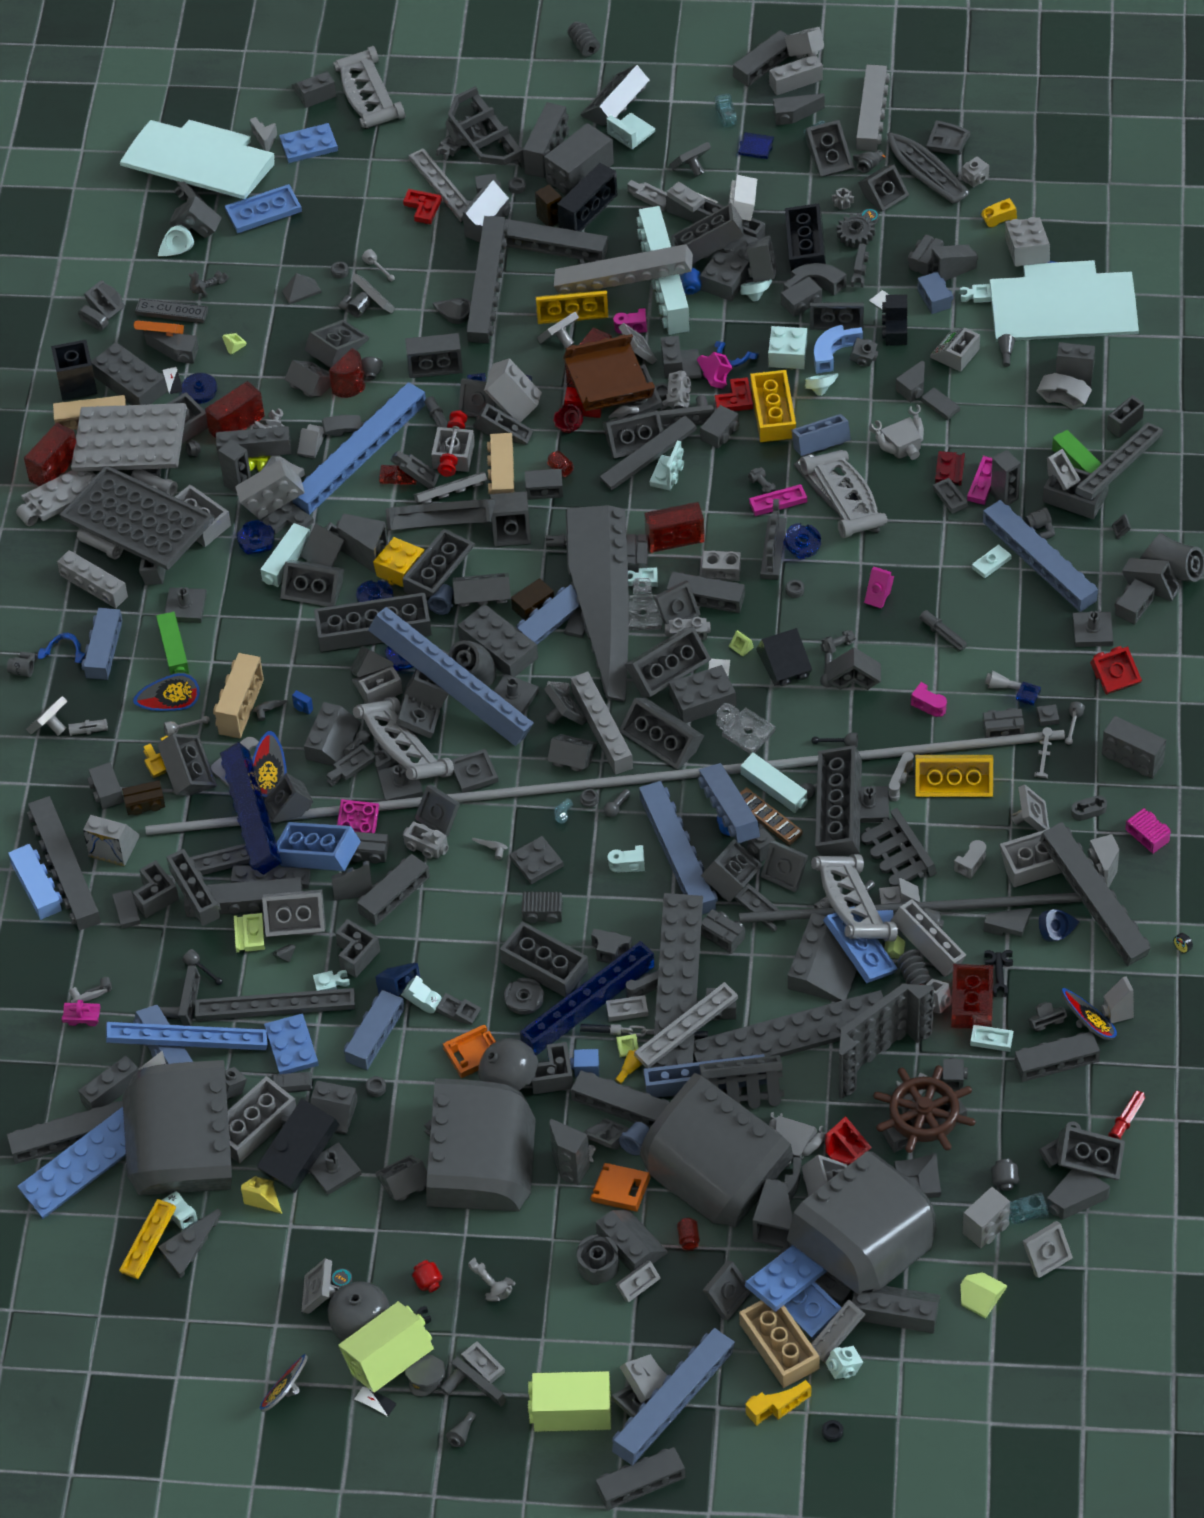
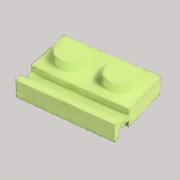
(249, 932)

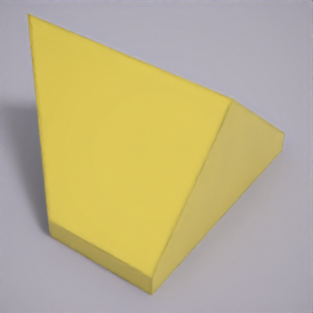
(261, 1194)

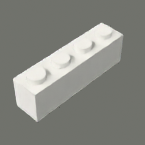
(743, 196)

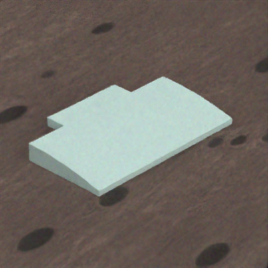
(199, 157)
(1064, 302)

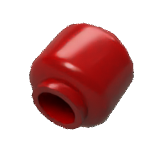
(427, 1276)

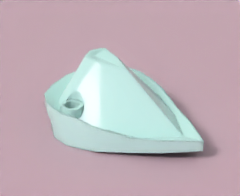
(176, 241)
(755, 289)
(820, 383)

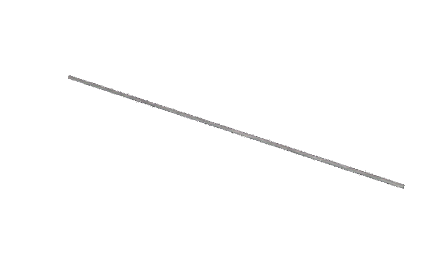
(625, 780)

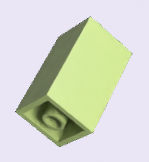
(386, 1346)
(570, 1401)

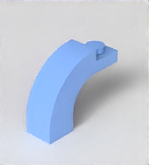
(831, 341)

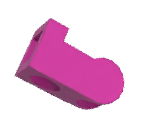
(634, 320)
(928, 702)

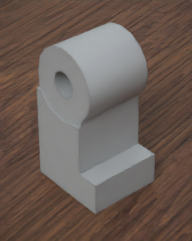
(972, 860)

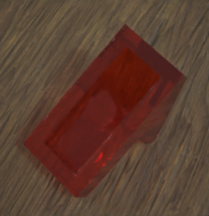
(394, 475)

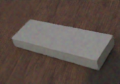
(373, 293)

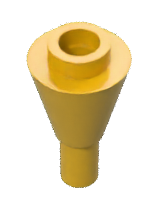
(630, 1065)

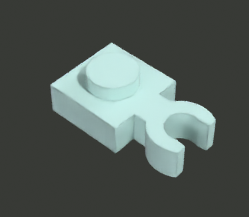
(978, 293)
(650, 573)
(328, 981)

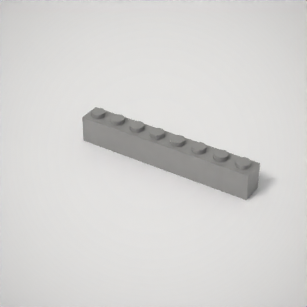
(623, 270)

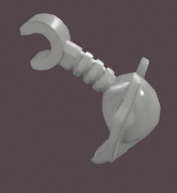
(275, 422)
(499, 1290)

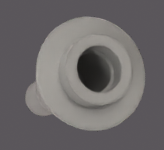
(996, 680)

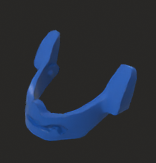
(737, 362)
(46, 651)

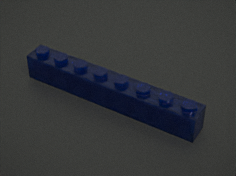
(250, 808)
(587, 998)

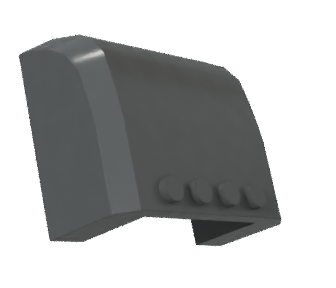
(177, 1128)
(479, 1146)
(713, 1152)
(865, 1224)

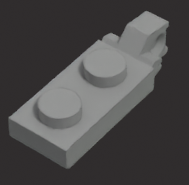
(648, 194)

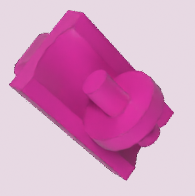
(81, 1013)

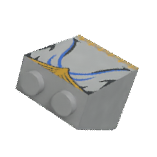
(109, 840)

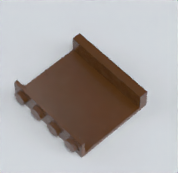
(606, 373)

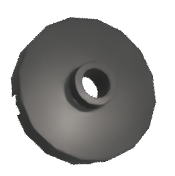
(524, 988)

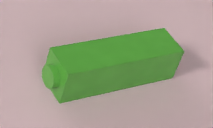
(1075, 451)
(172, 643)

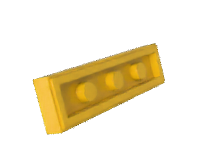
(147, 1239)

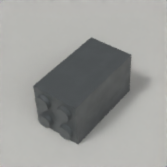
(577, 157)

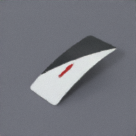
(172, 380)
(375, 1401)

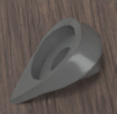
(454, 310)

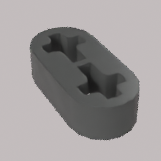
(93, 318)
(1089, 808)

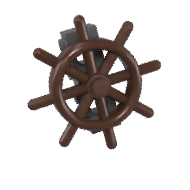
(927, 1118)

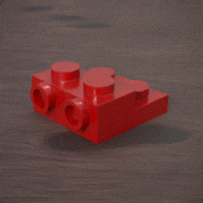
(1115, 669)

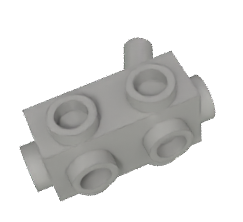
(678, 391)
(700, 624)
(428, 841)

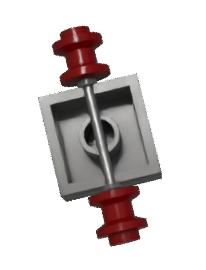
(453, 446)

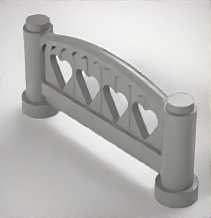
(364, 62)
(851, 521)
(113, 551)
(388, 711)
(850, 868)

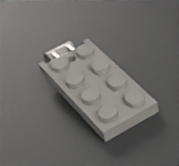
(53, 496)

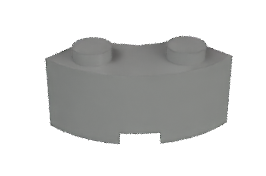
(1064, 390)

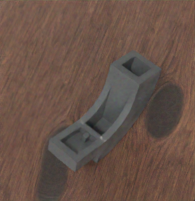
(823, 275)

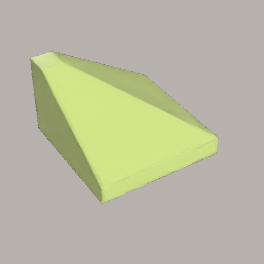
(233, 342)
(626, 1043)

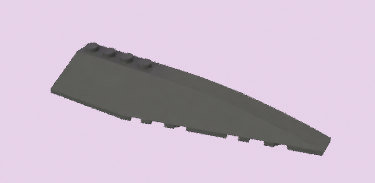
(600, 578)

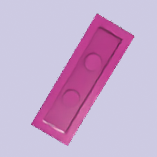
(982, 482)
(787, 497)

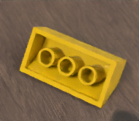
(586, 305)
(953, 775)

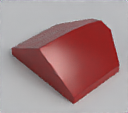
(845, 1142)

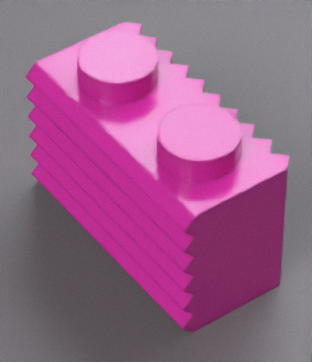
(1148, 830)

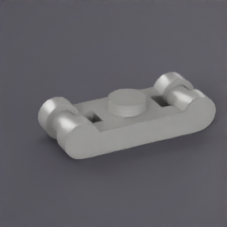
(900, 775)

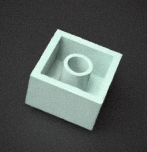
(787, 347)

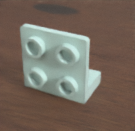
(629, 130)
(667, 469)

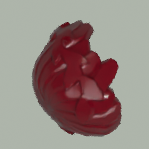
(568, 418)

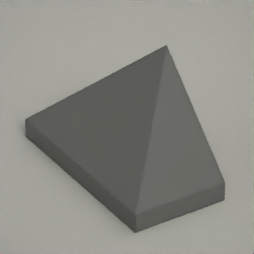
(300, 288)

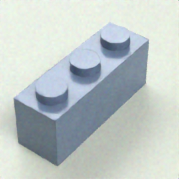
(821, 434)

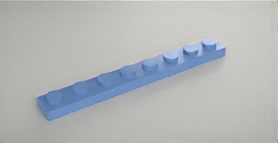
(186, 1036)

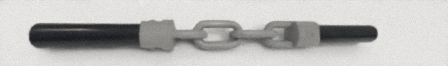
(617, 1030)

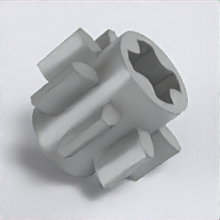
(842, 198)

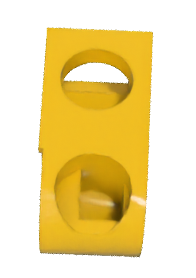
(999, 213)

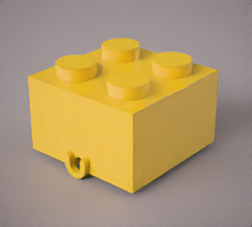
(396, 560)

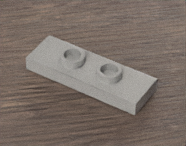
(837, 1329)

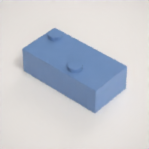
(317, 846)

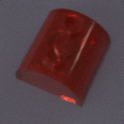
(347, 375)

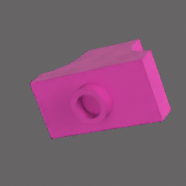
(715, 369)
(878, 587)

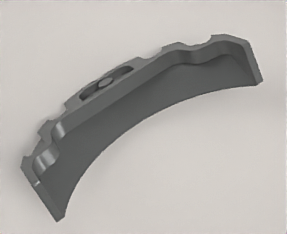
(440, 514)

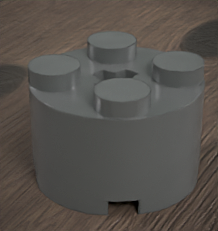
(597, 1259)

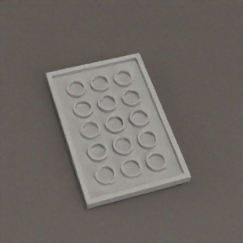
(129, 437)

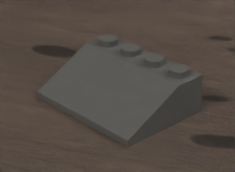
(821, 964)

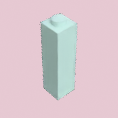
(288, 549)
(774, 783)

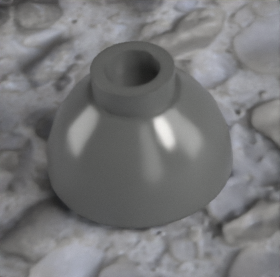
(371, 367)

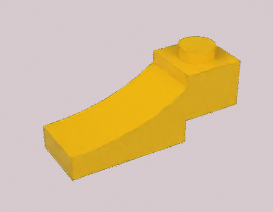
(779, 1404)

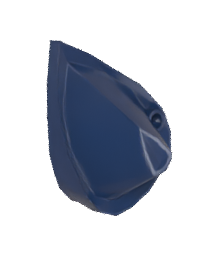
(1056, 924)

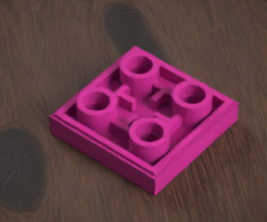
(358, 815)

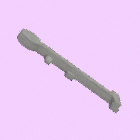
(1047, 732)

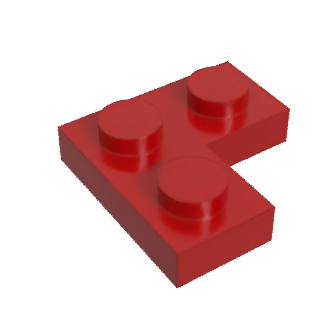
(426, 205)
(740, 397)

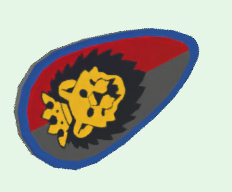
(169, 693)
(269, 762)
(1089, 1016)

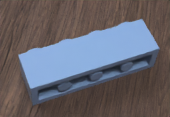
(35, 882)

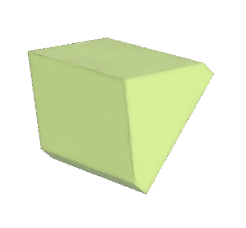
(741, 643)
(895, 948)

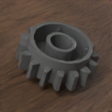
(855, 230)

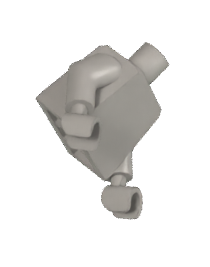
(902, 437)
(799, 1135)

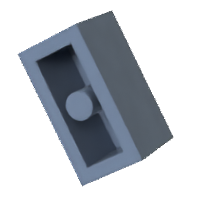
(934, 292)

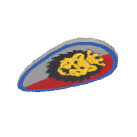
(285, 1385)

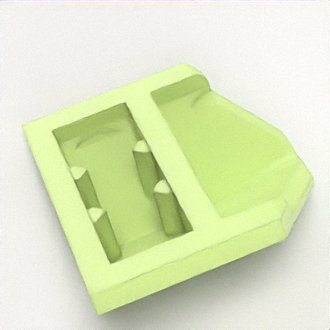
(981, 1293)

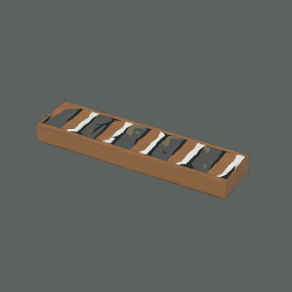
(771, 818)

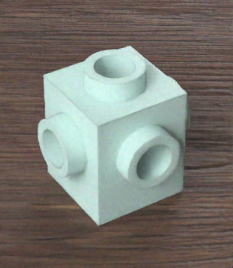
(844, 1362)

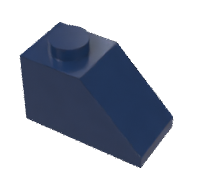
(396, 978)

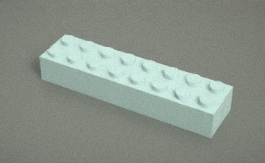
(668, 289)

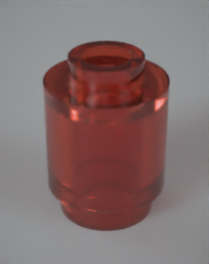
(558, 460)
(688, 1233)

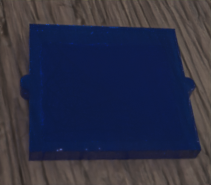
(756, 145)

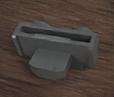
(1046, 1015)

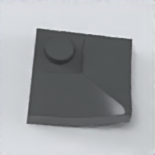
(947, 138)
(923, 1173)

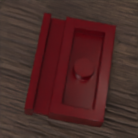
(950, 466)

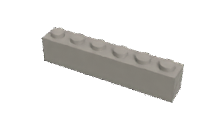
(872, 108)
(601, 723)

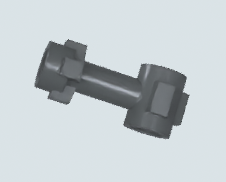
(758, 475)
(829, 644)

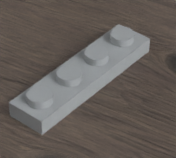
(457, 486)

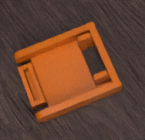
(161, 327)
(471, 1048)
(615, 1186)

